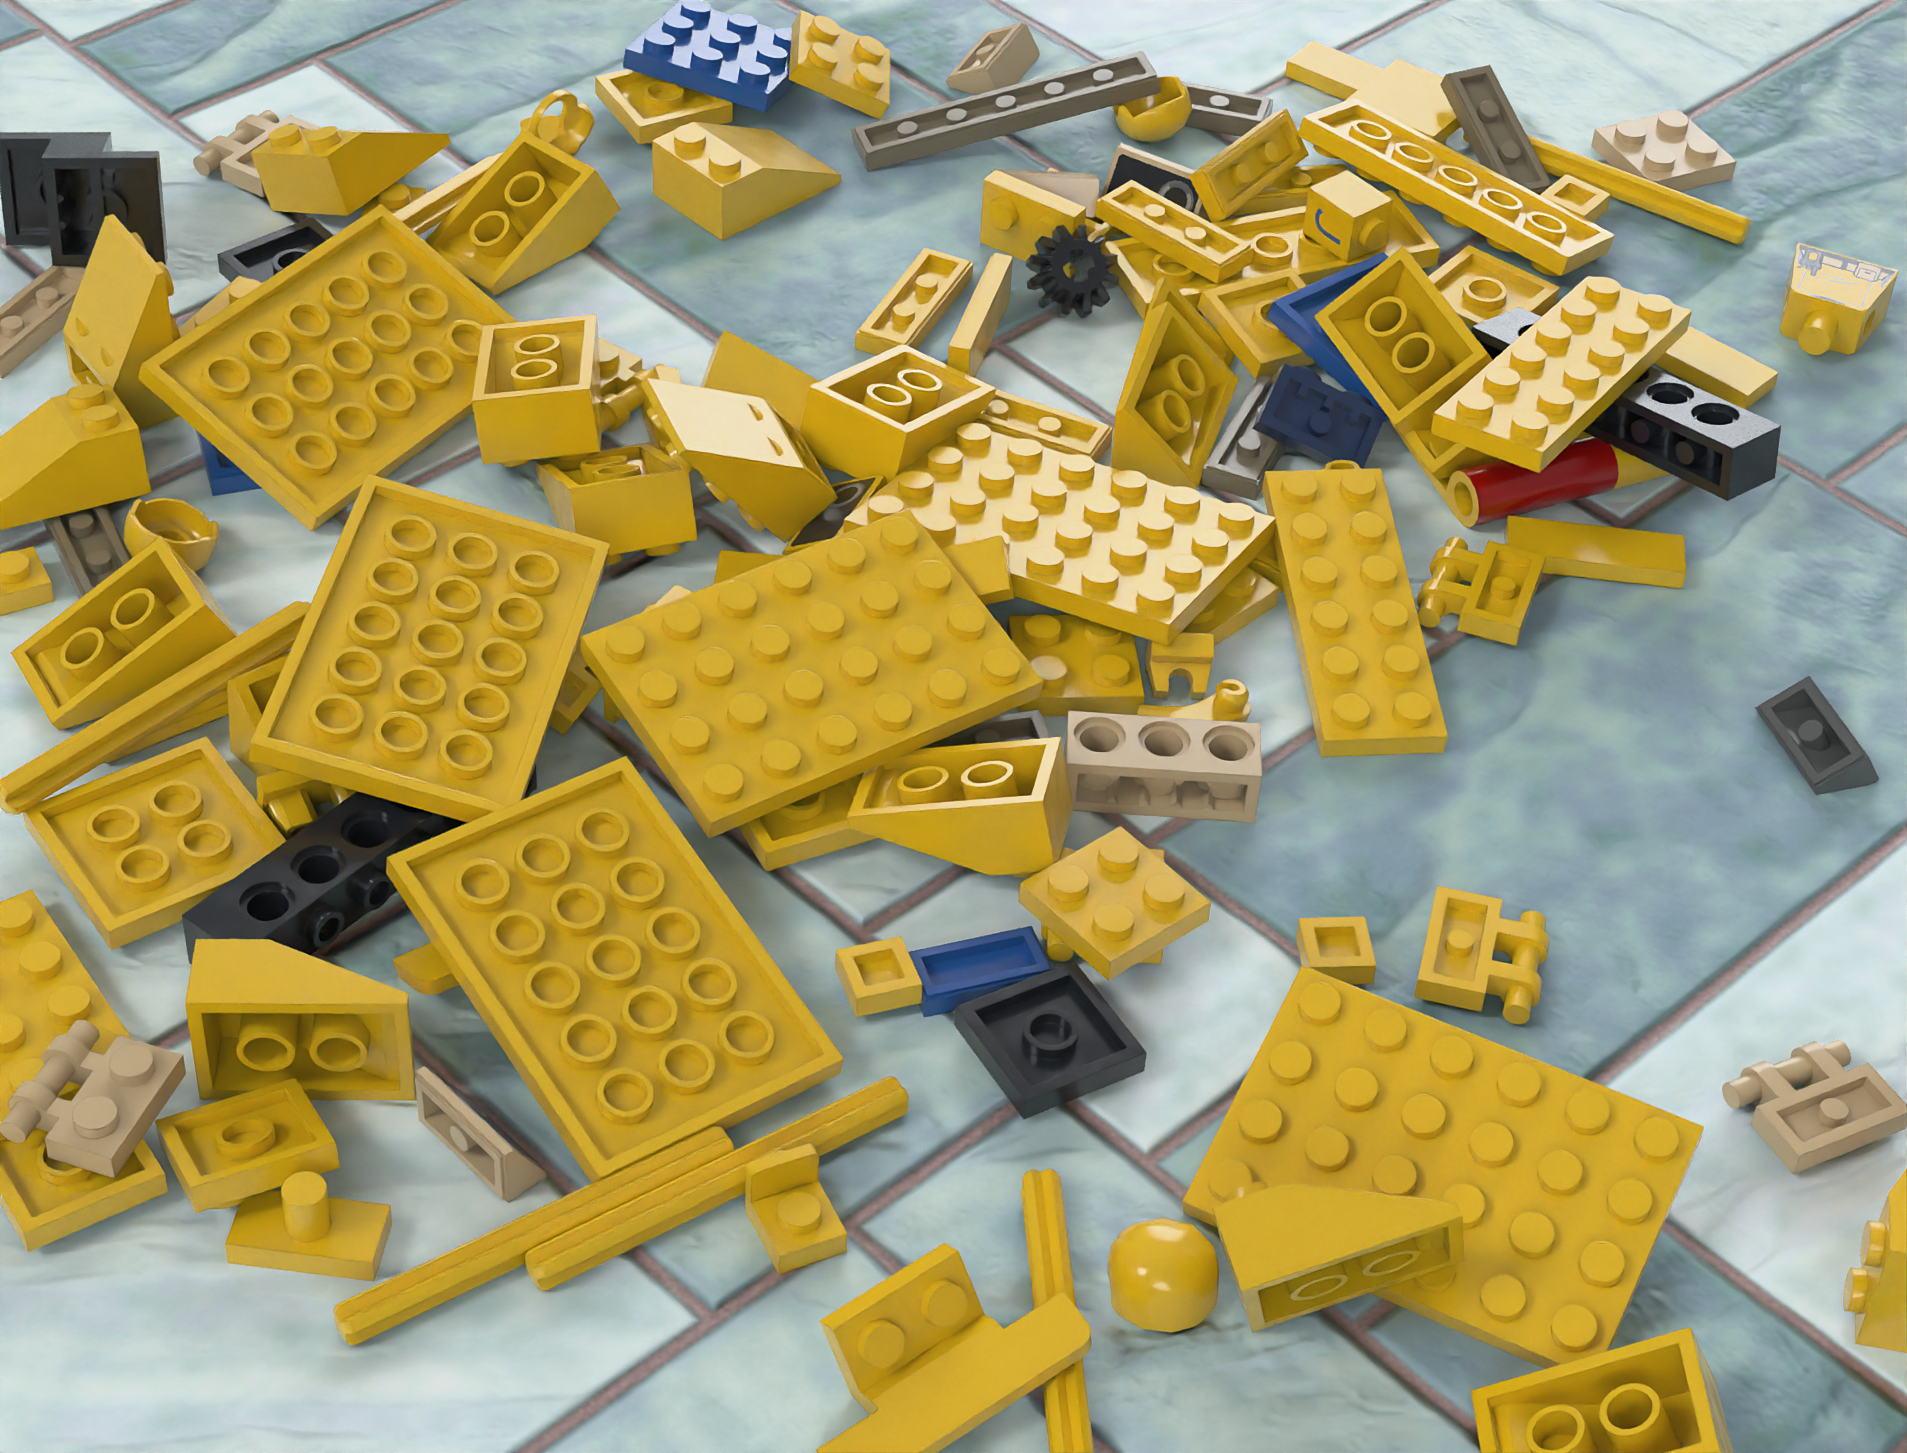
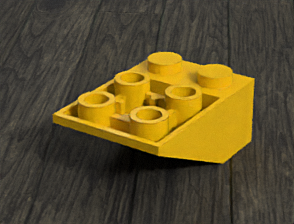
(121, 321)
(743, 454)

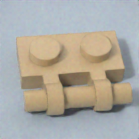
(233, 155)
(111, 1109)
(1828, 1116)

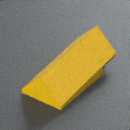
(1408, 354)
(1173, 393)

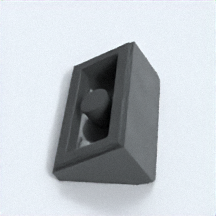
(1817, 739)

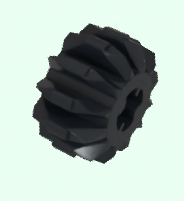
(1058, 287)

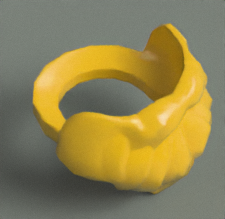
(562, 132)

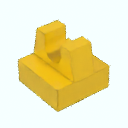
(1185, 656)

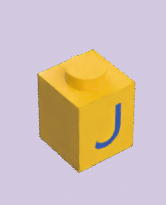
(1347, 216)

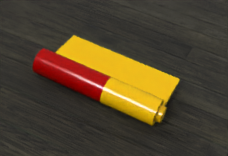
(1505, 489)

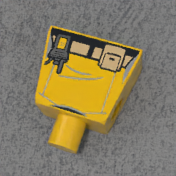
(1834, 300)

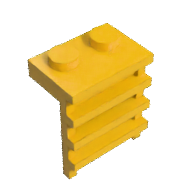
(1021, 213)

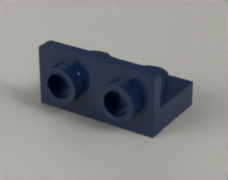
(1318, 417)

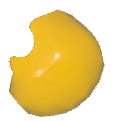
(1157, 115)
(177, 523)
(1163, 1275)

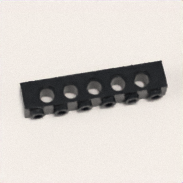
(1670, 423)
(319, 876)

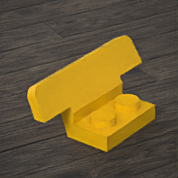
(934, 1362)

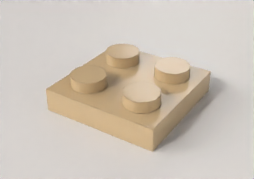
(1664, 151)

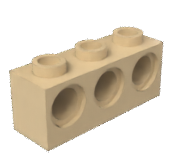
(1163, 766)

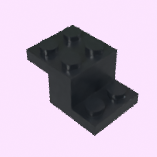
(65, 185)

